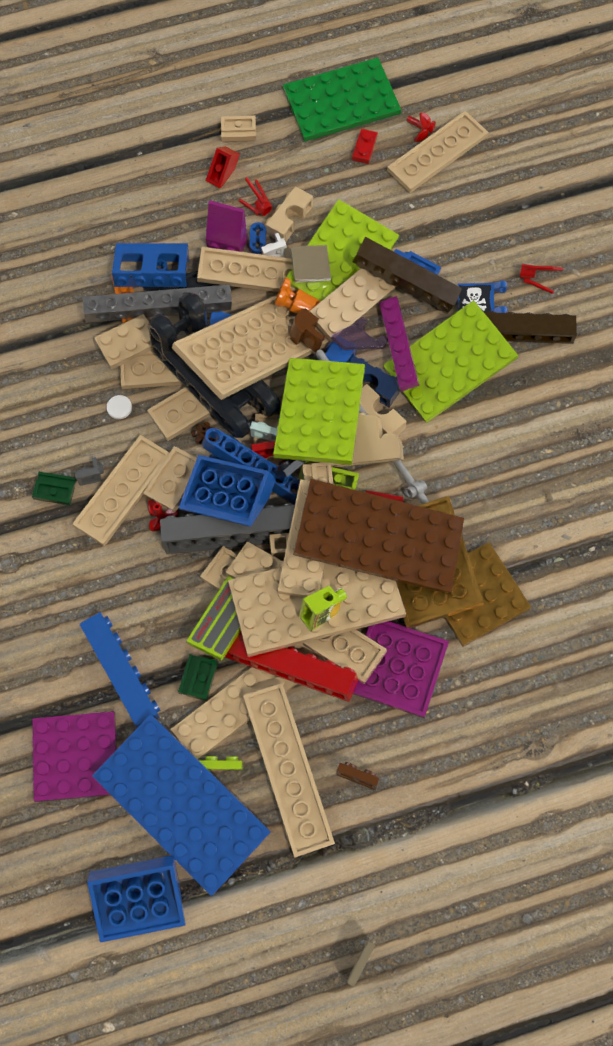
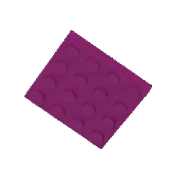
(406, 671)
(69, 753)

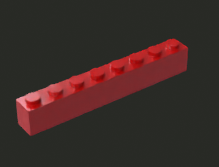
(299, 668)

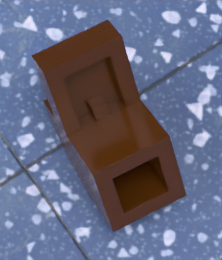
(304, 330)

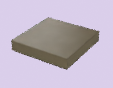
(310, 263)
(360, 964)

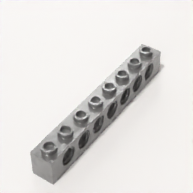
(152, 303)

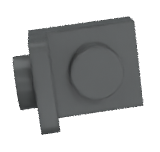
(90, 475)

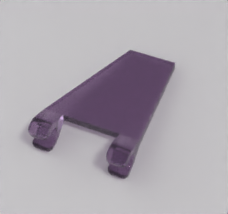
(356, 338)

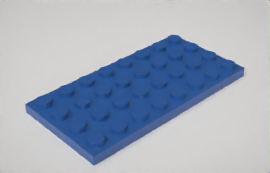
(181, 804)

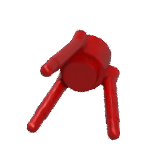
(262, 204)
(529, 271)

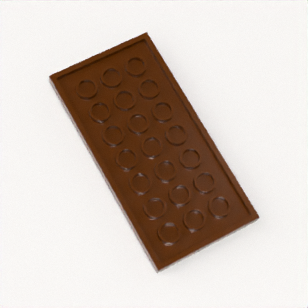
(379, 536)

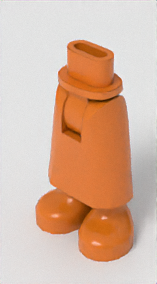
(294, 301)

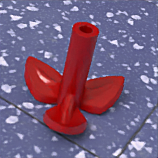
(424, 124)
(155, 509)

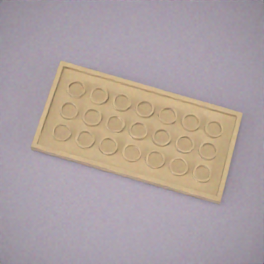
(243, 348)
(273, 619)

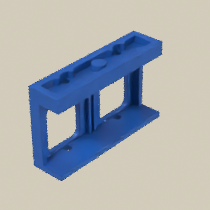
(149, 254)

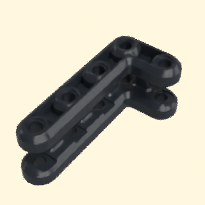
(227, 411)

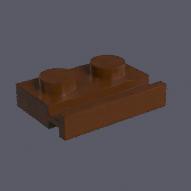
(366, 778)

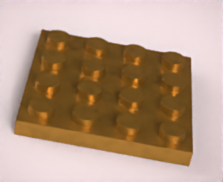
(499, 593)

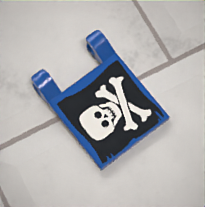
(482, 294)

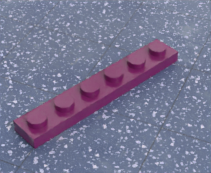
(399, 344)

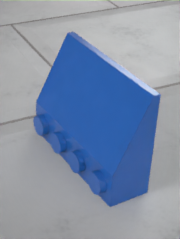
(227, 490)
(136, 898)

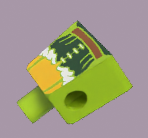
(321, 606)

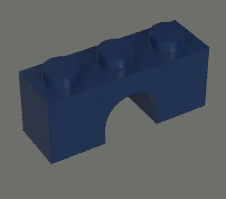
(387, 385)

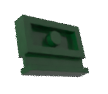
(54, 488)
(198, 677)

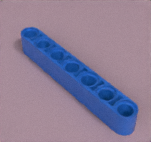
(255, 460)

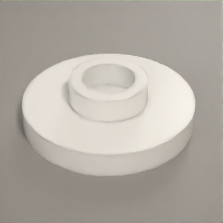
(119, 407)

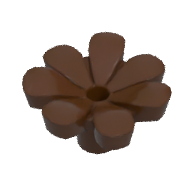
(201, 431)

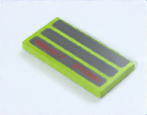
(217, 626)

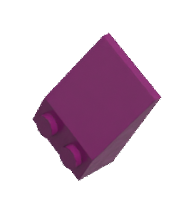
(226, 227)

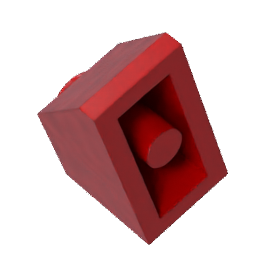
(222, 166)

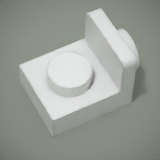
(275, 249)

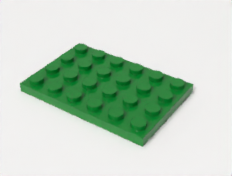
(341, 99)

